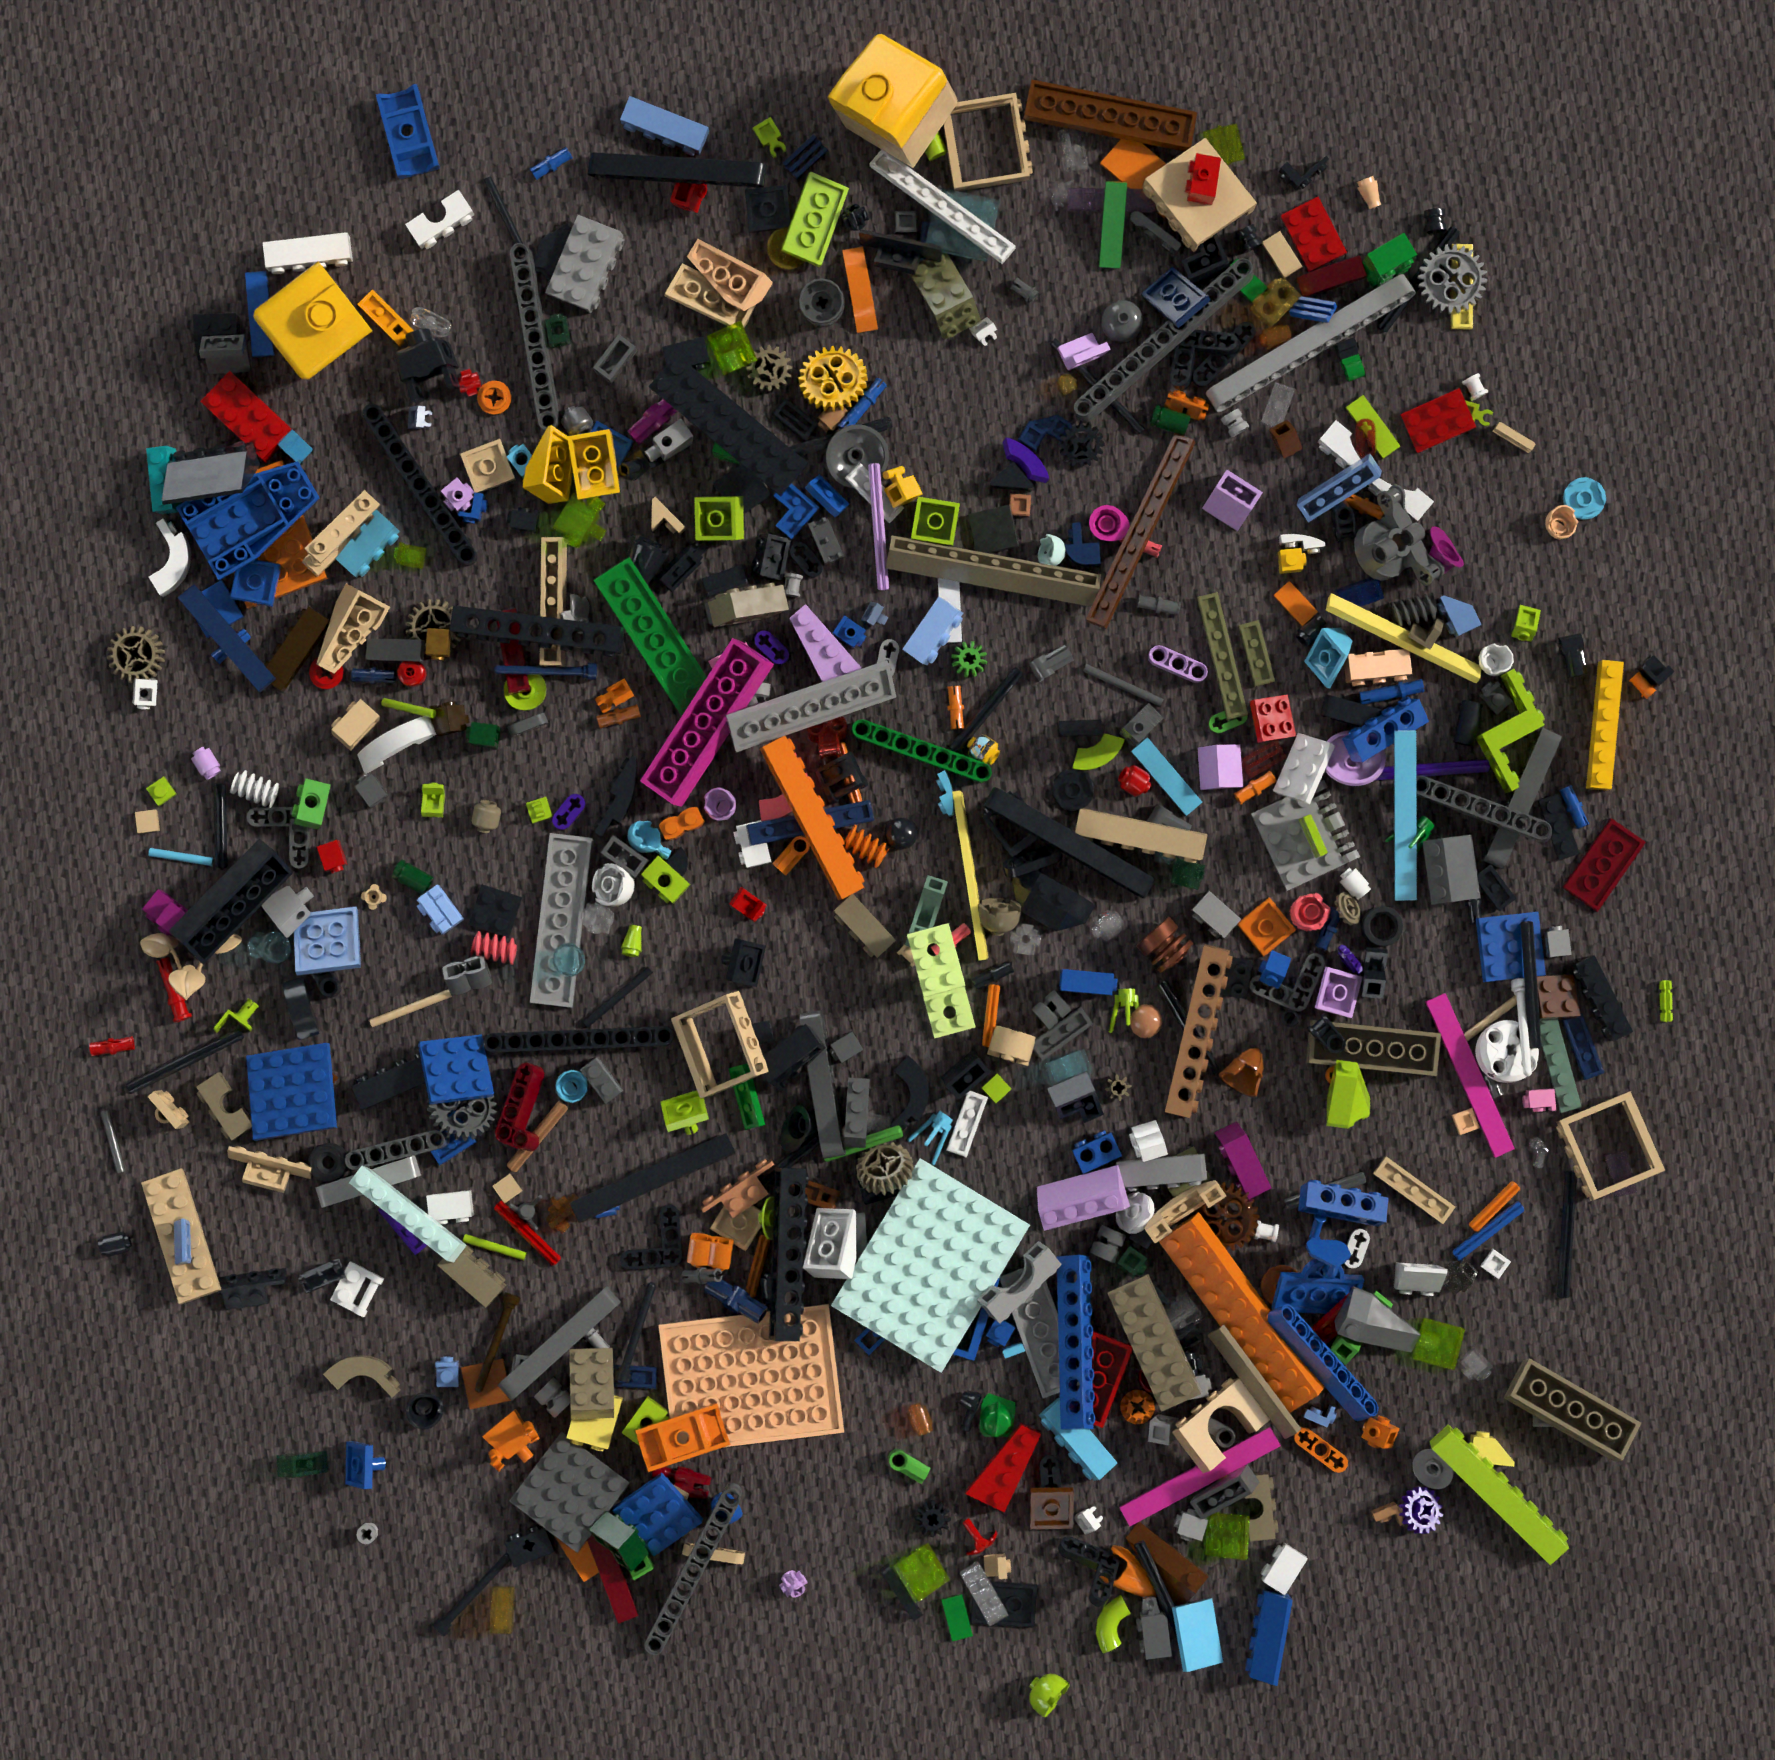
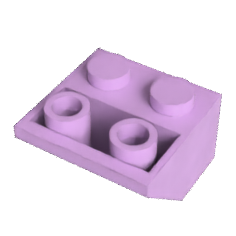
(1232, 500)

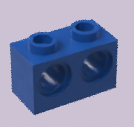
(1098, 1157)

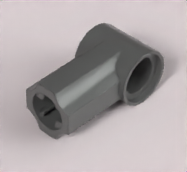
(1048, 664)
(1165, 817)
(1215, 1428)

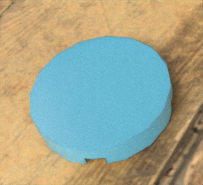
(1584, 506)

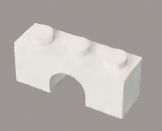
(427, 232)

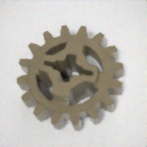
(779, 364)

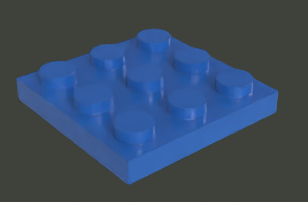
(1502, 946)
(455, 1069)
(658, 1513)

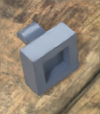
(416, 417)
(873, 614)

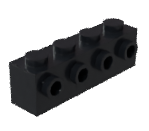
(1602, 998)

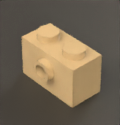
(354, 724)

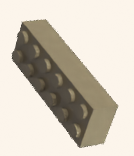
(1380, 1049)
(1154, 1342)
(1572, 1410)

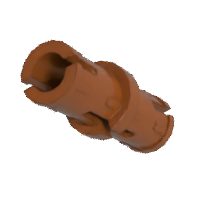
(618, 716)

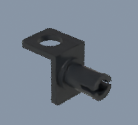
(638, 464)

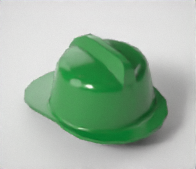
(996, 1416)

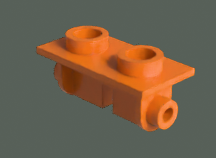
(1195, 406)

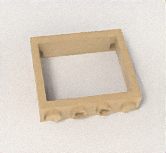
(1019, 128)
(696, 1055)
(1639, 1127)

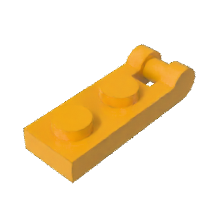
(384, 317)

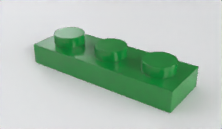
(747, 1098)

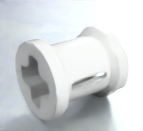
(1475, 386)
(1266, 1232)

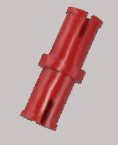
(112, 1046)

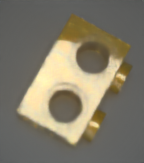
(1278, 306)

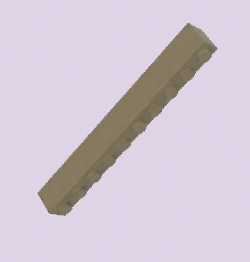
(993, 571)

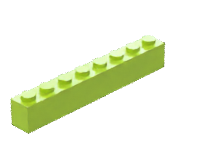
(1499, 1495)

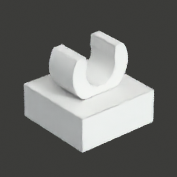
(983, 329)
(1087, 1521)

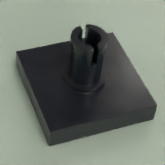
(744, 962)

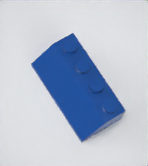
(1269, 1637)

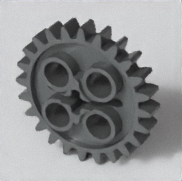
(474, 1122)

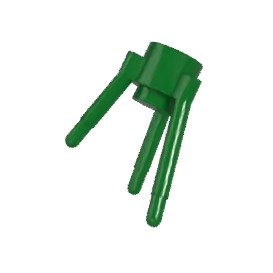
(1423, 831)

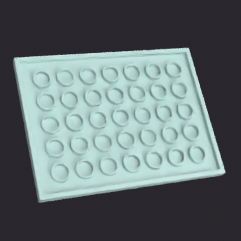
(930, 1265)

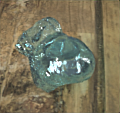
(270, 947)

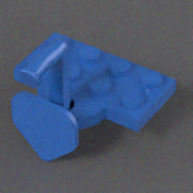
(1321, 1280)

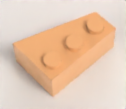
(1377, 667)

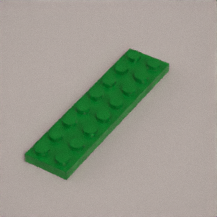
(652, 632)

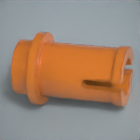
(1642, 685)

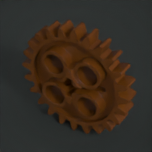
(1226, 1234)

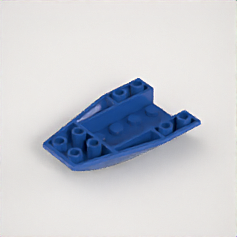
(243, 525)

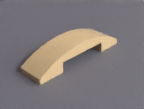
(1181, 1206)

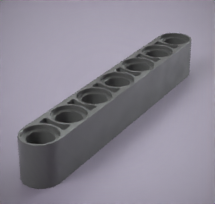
(1524, 796)
(1489, 816)
(824, 1091)
(559, 1343)

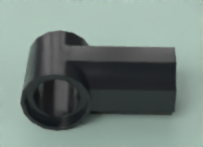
(1573, 655)

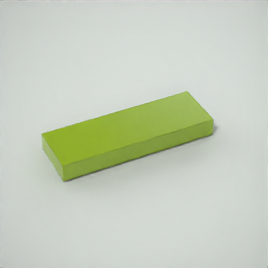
(1385, 440)

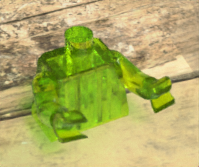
(580, 521)

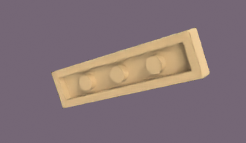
(1414, 1190)

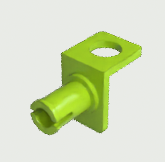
(241, 1016)

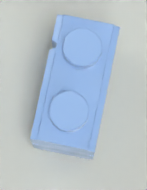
(439, 909)

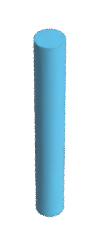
(181, 856)

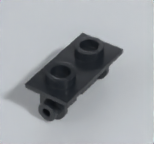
(322, 1276)

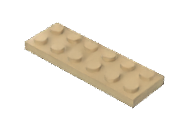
(169, 1201)

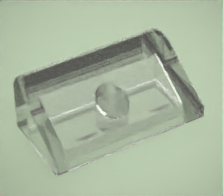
(1072, 150)

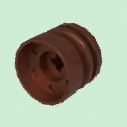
(1164, 945)

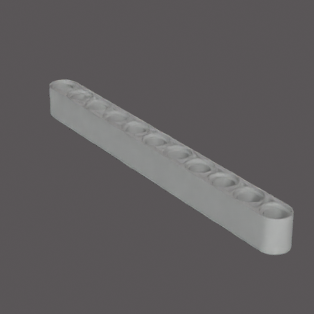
(1310, 343)

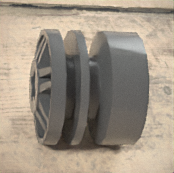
(810, 298)

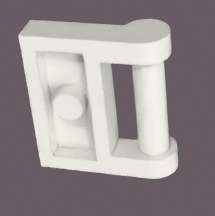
(350, 1286)

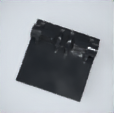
(1238, 978)

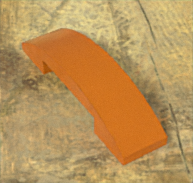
(860, 289)

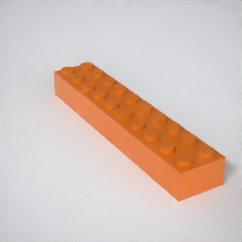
(1239, 1308)

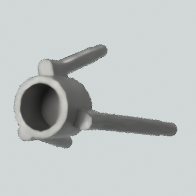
(526, 1211)

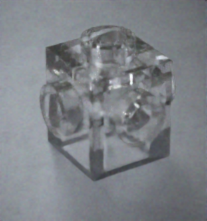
(597, 918)
(1025, 948)

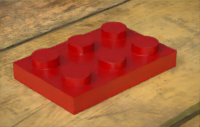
(1313, 234)
(1438, 420)

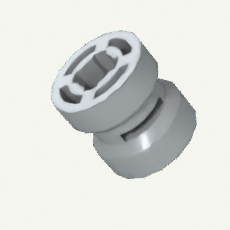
(1236, 427)

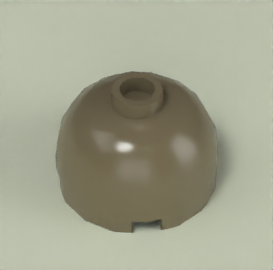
(999, 916)

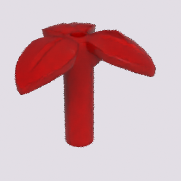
(980, 1542)

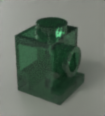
(554, 322)

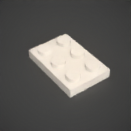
(1304, 768)

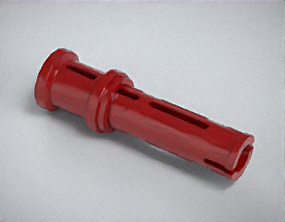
(175, 1000)

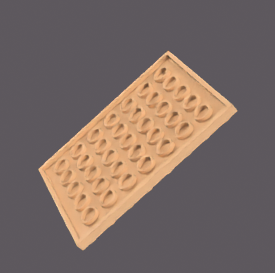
(760, 1384)

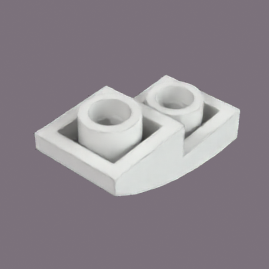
(1309, 544)

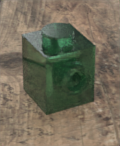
(1132, 1263)

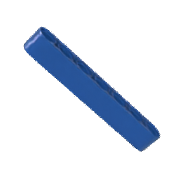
(1322, 1362)

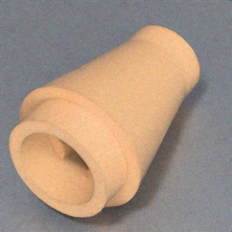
(1369, 190)

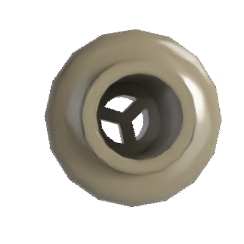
(486, 816)

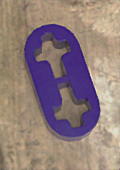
(775, 644)
(565, 808)

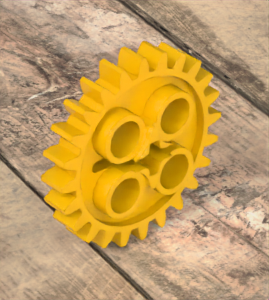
(850, 369)

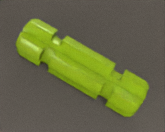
(1666, 1001)

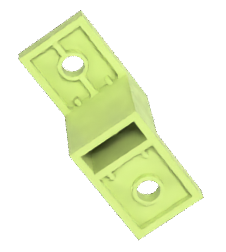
(941, 980)

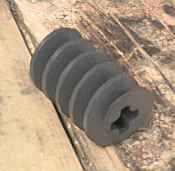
(1414, 610)

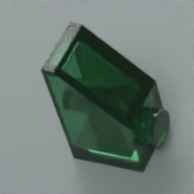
(301, 1464)

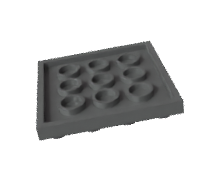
(569, 1492)

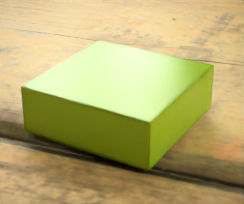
(996, 1088)

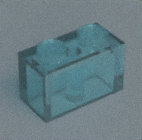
(1068, 1067)

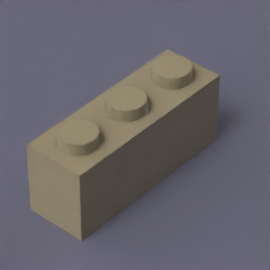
(863, 926)

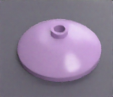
(1362, 773)

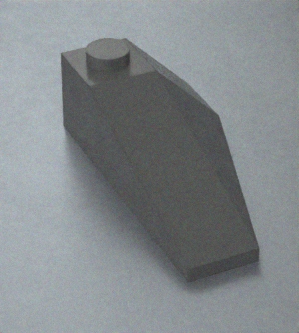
(1371, 1322)

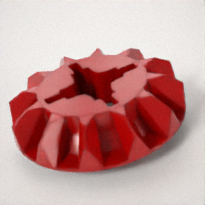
(324, 682)

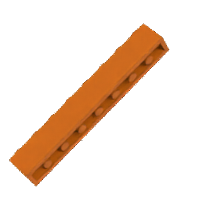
(812, 818)

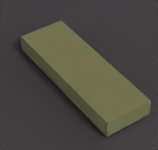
(1256, 653)

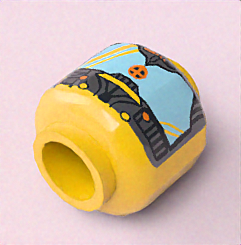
(983, 749)

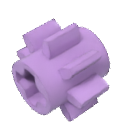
(793, 1583)

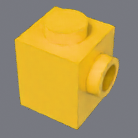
(1291, 560)

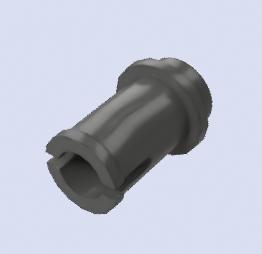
(1025, 291)

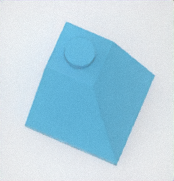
(1328, 654)

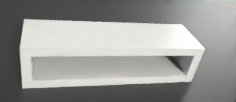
(306, 251)

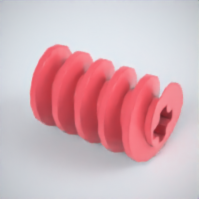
(494, 948)

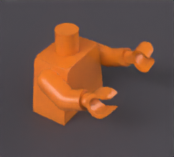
(510, 1438)

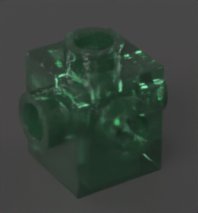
(1187, 874)

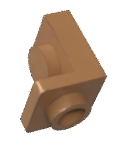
(1385, 1512)

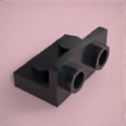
(770, 556)

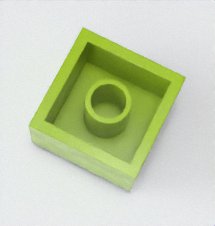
(719, 518)
(935, 521)

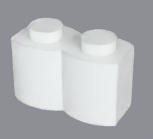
(1148, 1141)

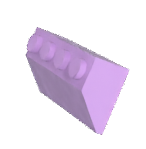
(1081, 1197)

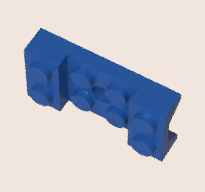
(411, 153)

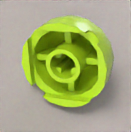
(1046, 1693)

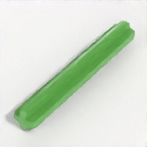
(874, 1140)

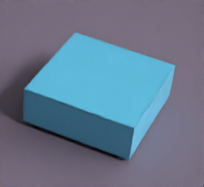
(1013, 1350)

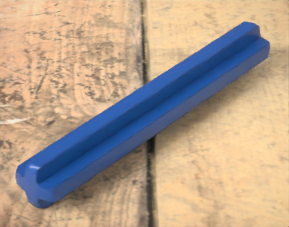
(1488, 1230)

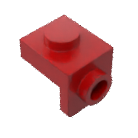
(748, 904)

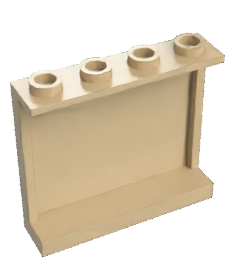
(1196, 220)

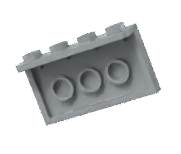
(585, 263)

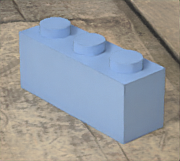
(933, 631)

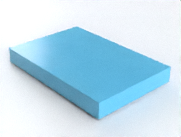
(1197, 1635)

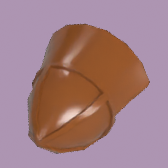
(1242, 1078)

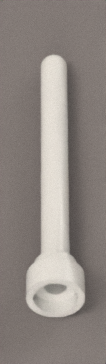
(1518, 988)

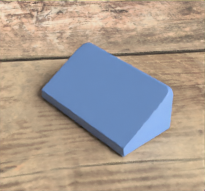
(182, 1241)

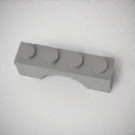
(1038, 1266)

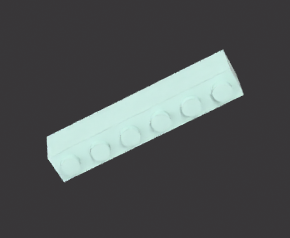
(407, 1214)

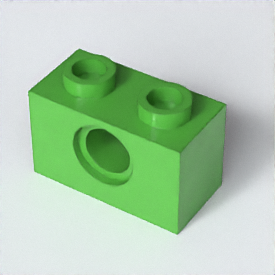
(316, 792)

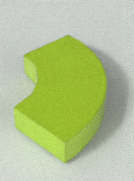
(1099, 754)

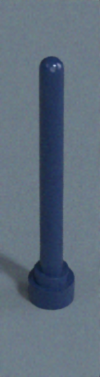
(586, 671)

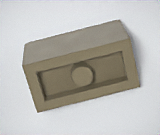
(1425, 637)

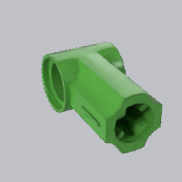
(910, 1466)

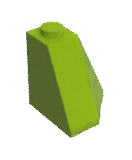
(1347, 1096)

